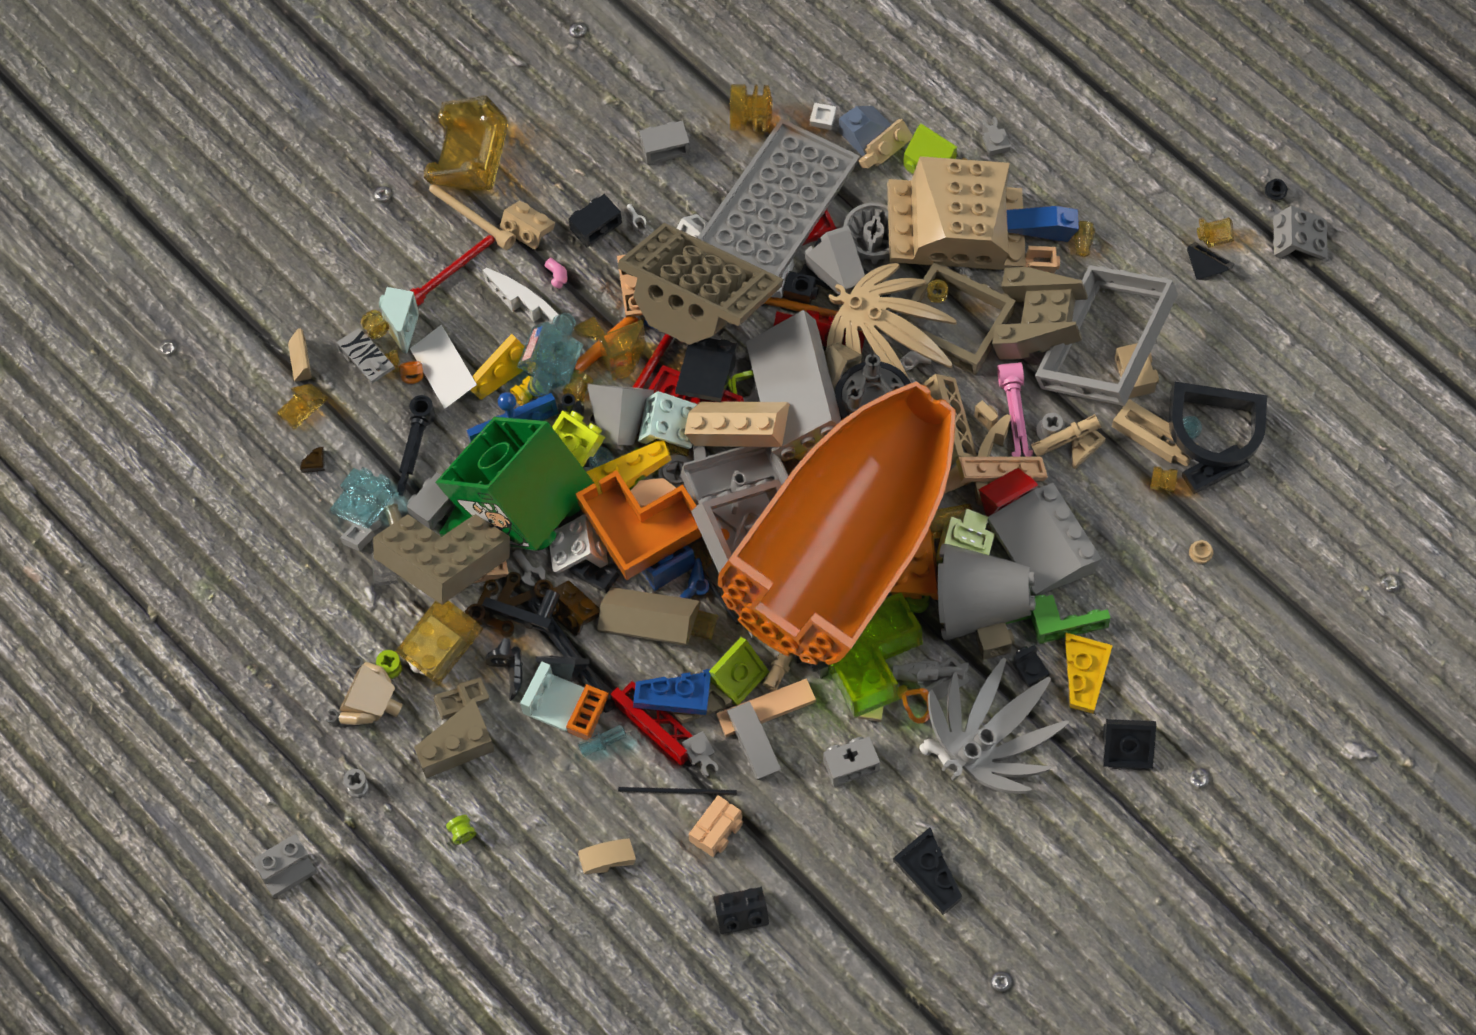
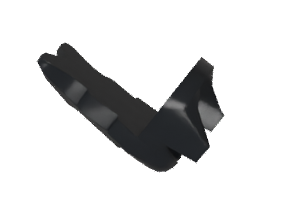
(505, 656)

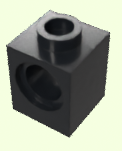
(797, 281)

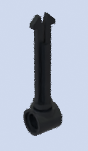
(418, 424)

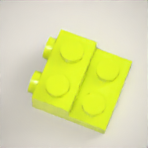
(577, 436)

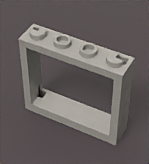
(708, 524)

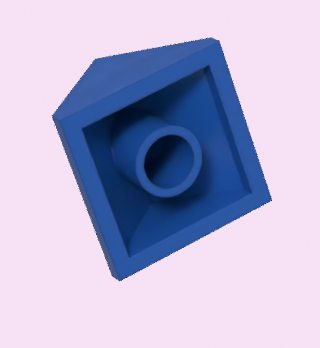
(670, 567)

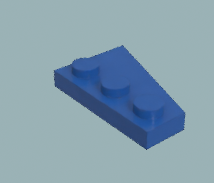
(677, 694)

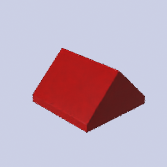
(1006, 490)

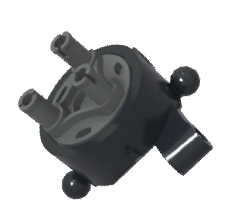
(866, 383)

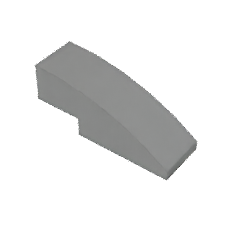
(753, 740)

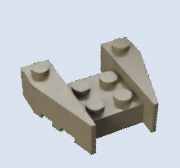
(1046, 312)

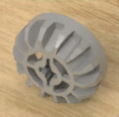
(870, 218)

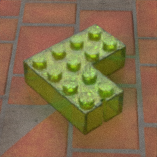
(863, 672)

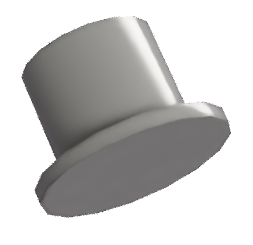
(1049, 425)

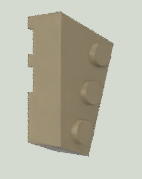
(455, 742)

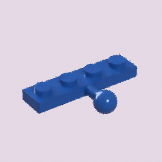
(539, 409)

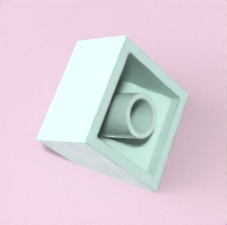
(401, 313)

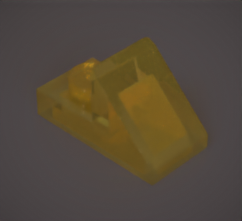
(302, 405)

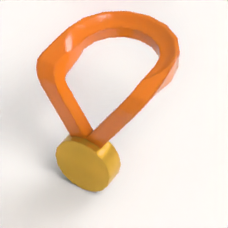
(904, 692)

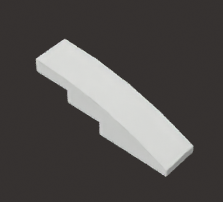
(517, 296)

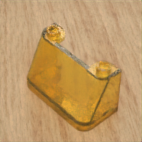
(471, 144)

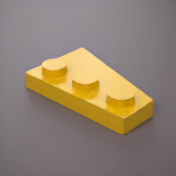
(499, 368)
(1085, 670)

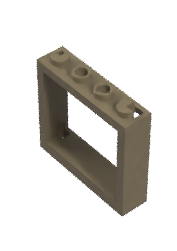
(958, 356)

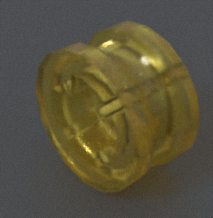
(939, 284)

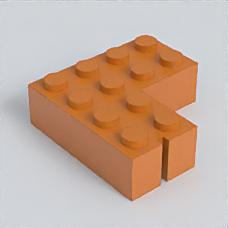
(636, 534)

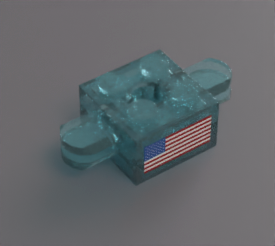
(544, 345)

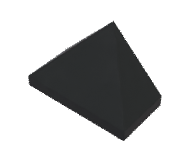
(1206, 262)
(564, 667)

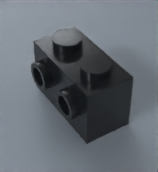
(595, 220)

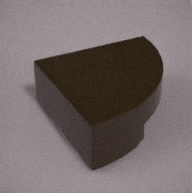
(314, 461)

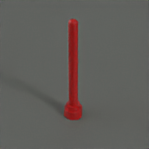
(420, 293)
(653, 361)

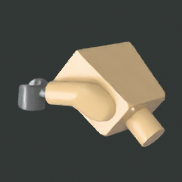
(367, 696)

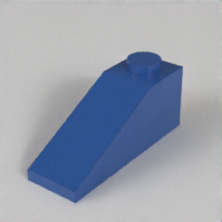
(1044, 222)

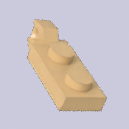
(886, 144)

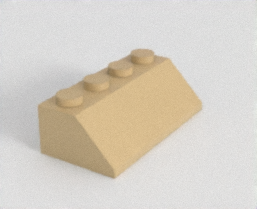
(737, 424)

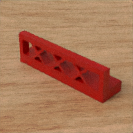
(652, 726)

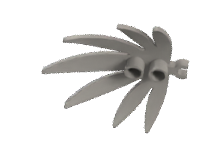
(975, 748)

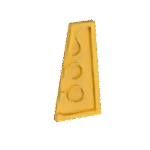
(634, 464)

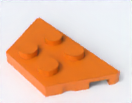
(921, 573)

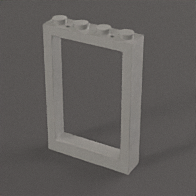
(1119, 280)

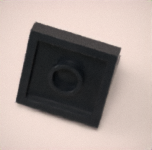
(1129, 743)

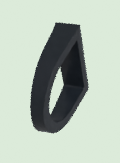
(1217, 397)

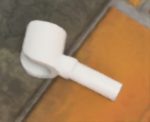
(636, 218)

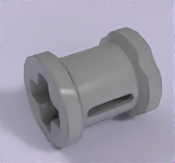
(357, 789)

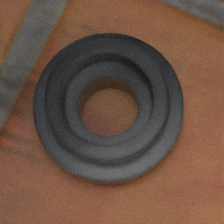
(1276, 184)

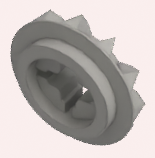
(666, 470)

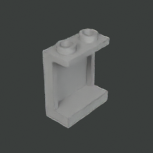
(284, 866)

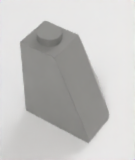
(836, 260)
(618, 412)

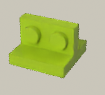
(738, 671)

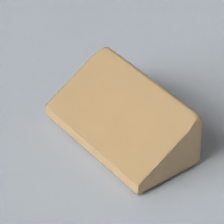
(299, 356)

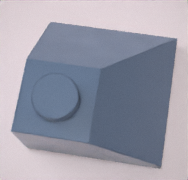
(862, 126)

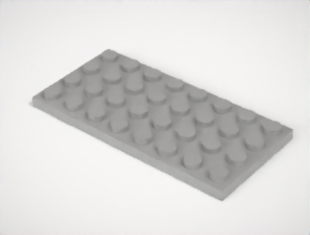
(779, 197)

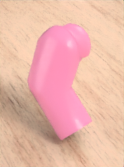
(559, 273)

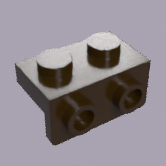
(574, 608)

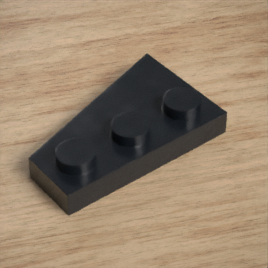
(926, 868)

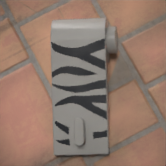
(365, 355)

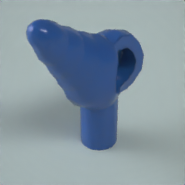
(697, 583)

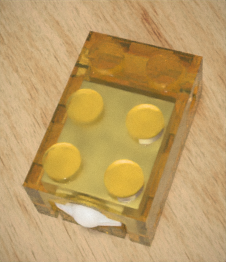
(439, 641)

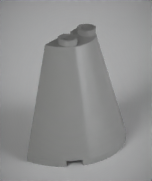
(980, 591)

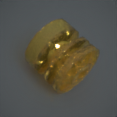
(750, 107)

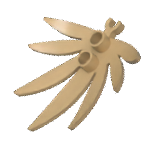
(869, 312)

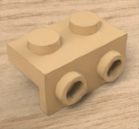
(526, 223)

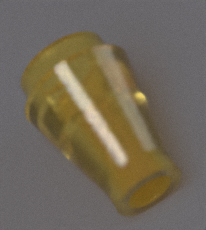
(1084, 238)

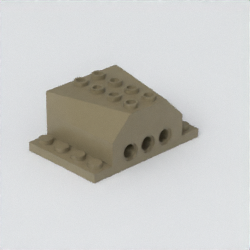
(694, 286)

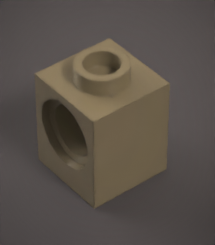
(994, 640)

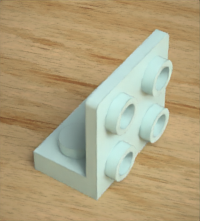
(665, 420)
(550, 698)

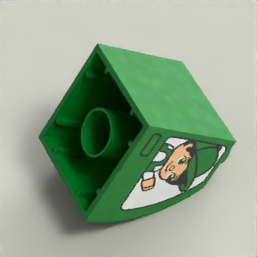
(517, 480)

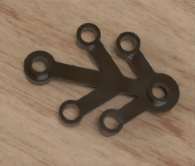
(504, 597)

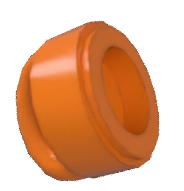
(411, 368)

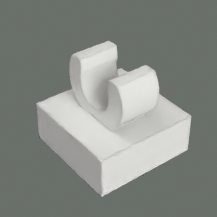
(822, 116)

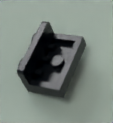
(741, 910)

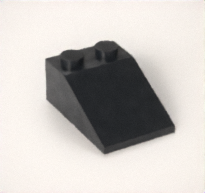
(707, 369)

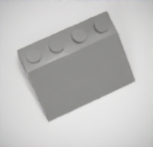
(1047, 537)

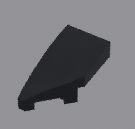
(598, 577)

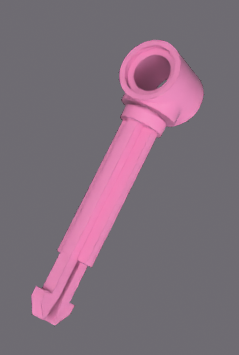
(1011, 379)

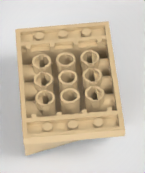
(955, 215)

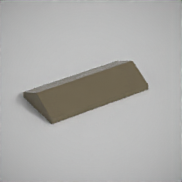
(648, 615)

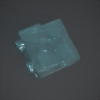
(363, 497)

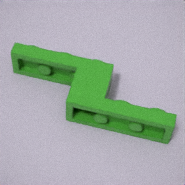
(1050, 627)

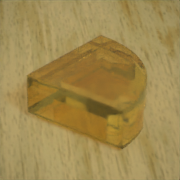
(589, 328)

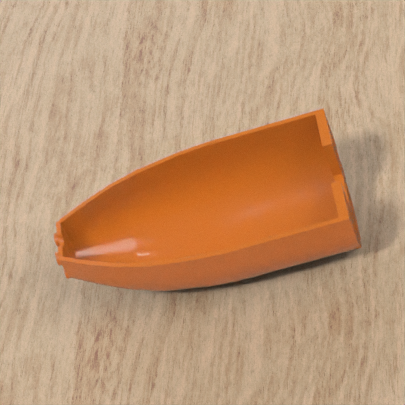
(843, 527)

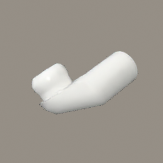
(933, 746)

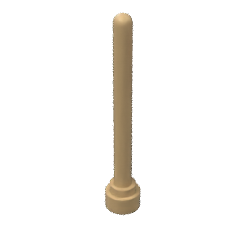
(504, 238)

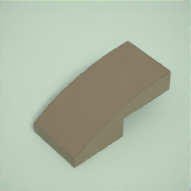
(452, 701)

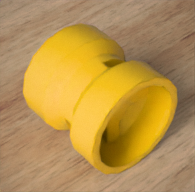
(521, 392)

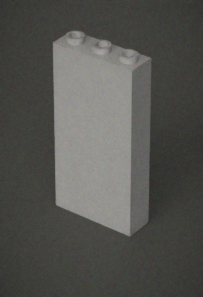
(793, 369)

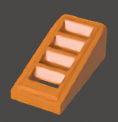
(579, 709)

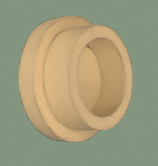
(1201, 552)

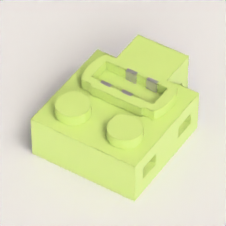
(966, 533)

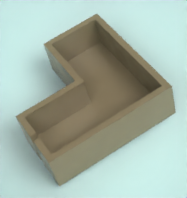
(444, 563)

